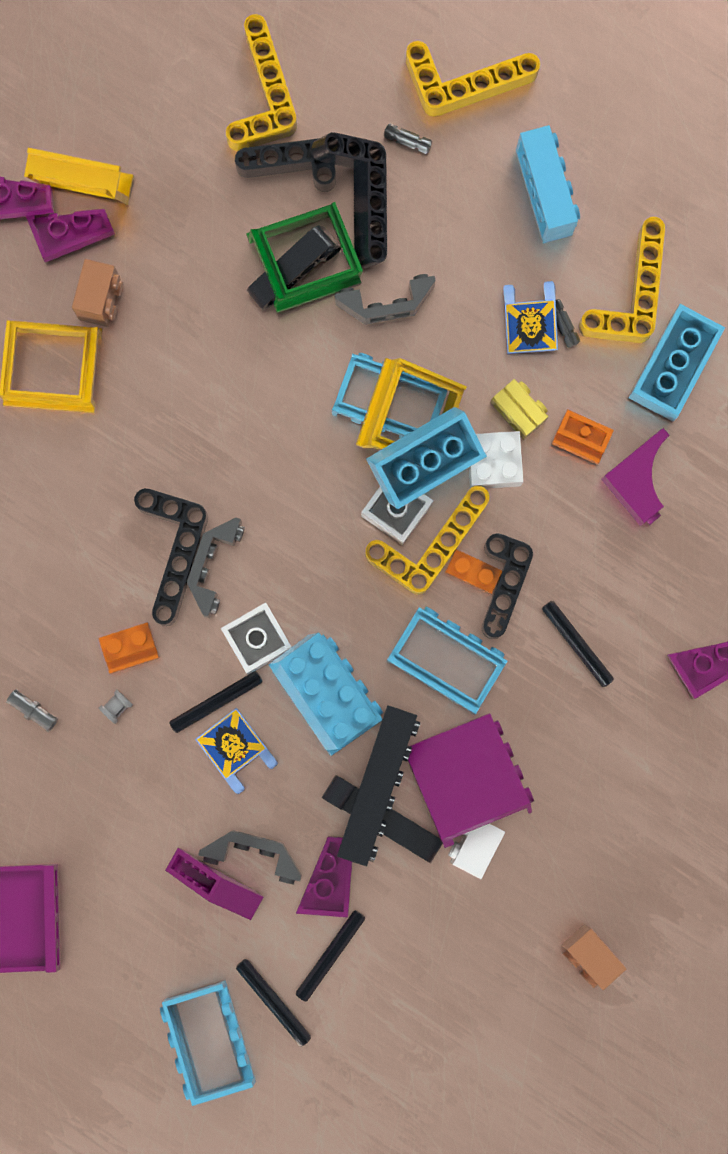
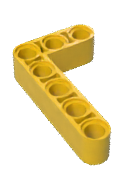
(465, 83)
(270, 88)
(640, 292)
(436, 548)

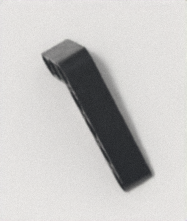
(370, 190)
(178, 551)
(398, 828)

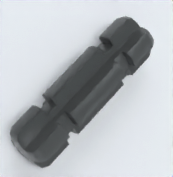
(407, 138)
(565, 326)

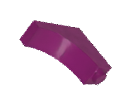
(633, 482)
(214, 885)

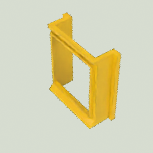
(78, 175)
(384, 392)
(51, 401)

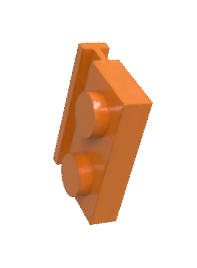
(582, 437)
(128, 648)

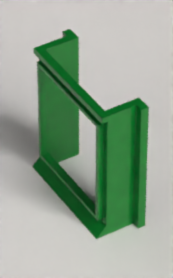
(317, 289)

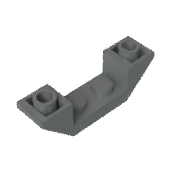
(351, 302)
(226, 533)
(285, 867)

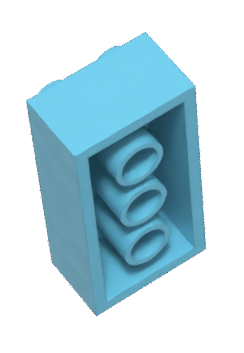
(547, 184)
(676, 362)
(426, 457)
(322, 691)

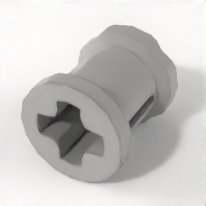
(115, 706)

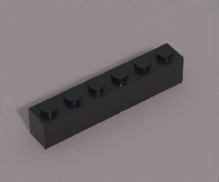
(377, 785)

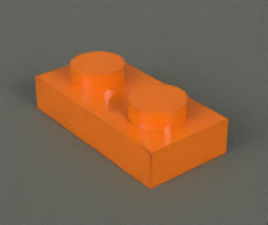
(473, 571)

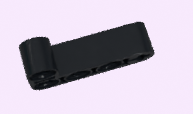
(285, 163)
(298, 261)
(502, 588)

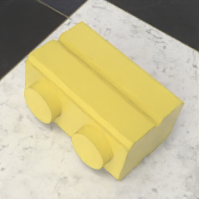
(519, 408)

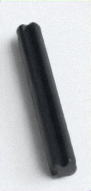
(578, 644)
(215, 702)
(330, 956)
(273, 1002)

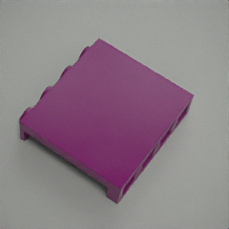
(468, 778)
(29, 918)

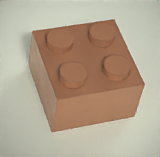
(97, 293)
(593, 956)

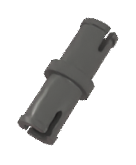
(32, 710)

